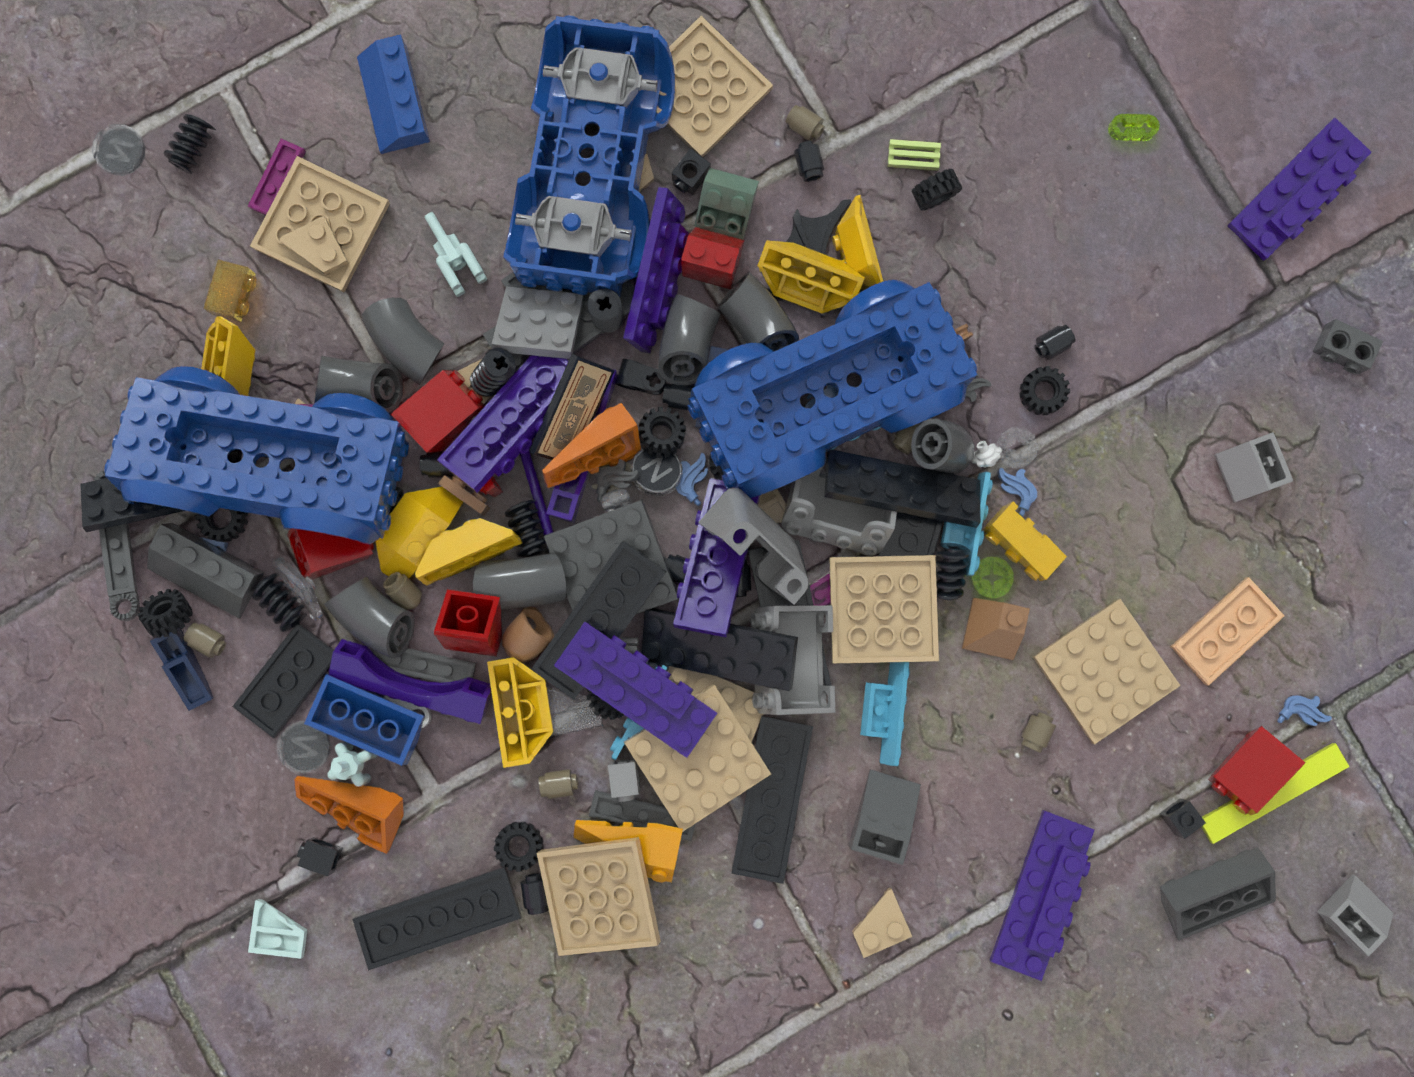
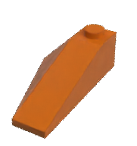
(602, 442)
(364, 809)

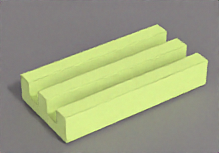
(916, 145)

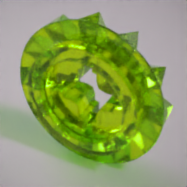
(999, 567)

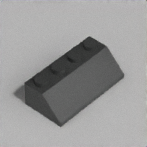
(202, 568)
(1218, 893)

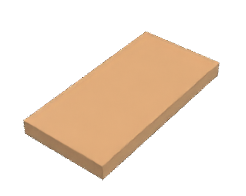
(1227, 631)

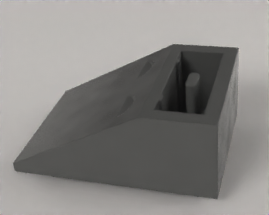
(885, 817)

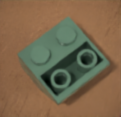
(726, 203)

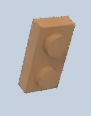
(474, 500)

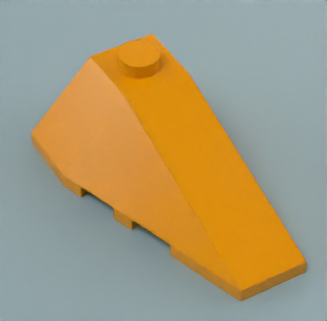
(657, 841)

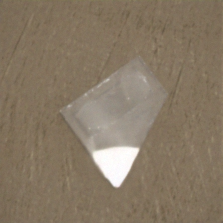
(300, 587)
(571, 714)

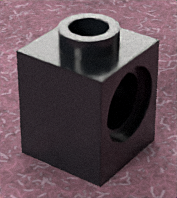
(693, 162)
(1182, 818)
(319, 856)

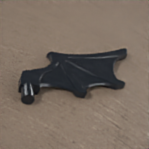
(815, 232)

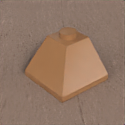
(995, 628)

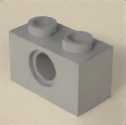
(624, 779)

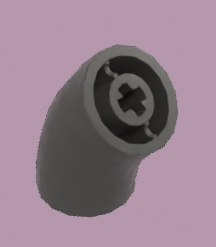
(757, 314)
(402, 337)
(686, 340)
(371, 380)
(942, 446)
(522, 581)
(373, 618)

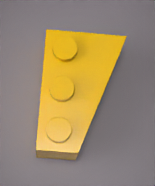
(1024, 543)

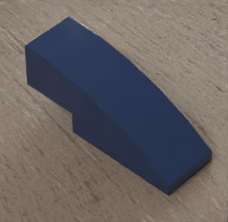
(182, 669)

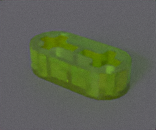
(1133, 121)

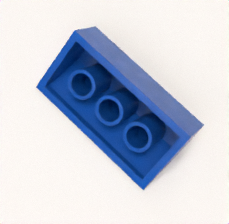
(392, 95)
(365, 720)

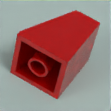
(711, 257)
(439, 411)
(325, 553)
(470, 623)
(1255, 771)

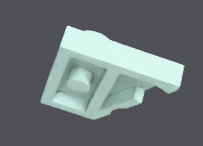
(275, 933)

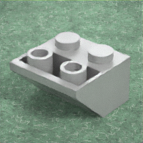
(1253, 467)
(1358, 916)

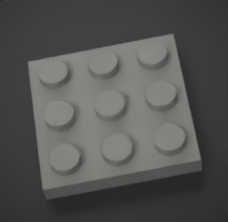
(538, 322)

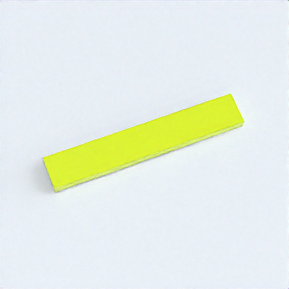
(1316, 770)

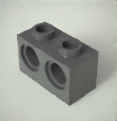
(1348, 341)

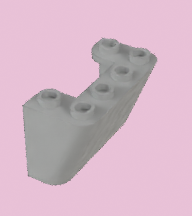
(835, 521)
(782, 564)
(808, 691)

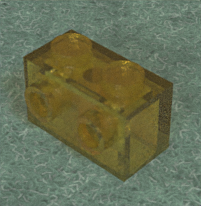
(230, 291)

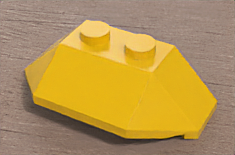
(856, 244)
(808, 276)
(229, 354)
(413, 525)
(464, 548)
(520, 710)

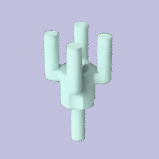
(453, 256)
(350, 764)

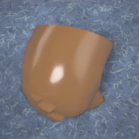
(522, 640)

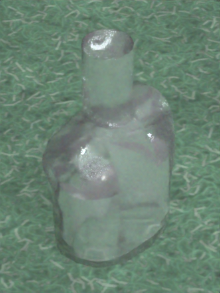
(615, 499)

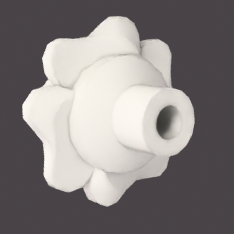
(986, 454)

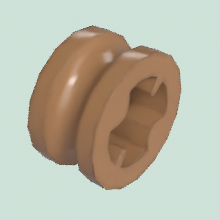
(963, 332)

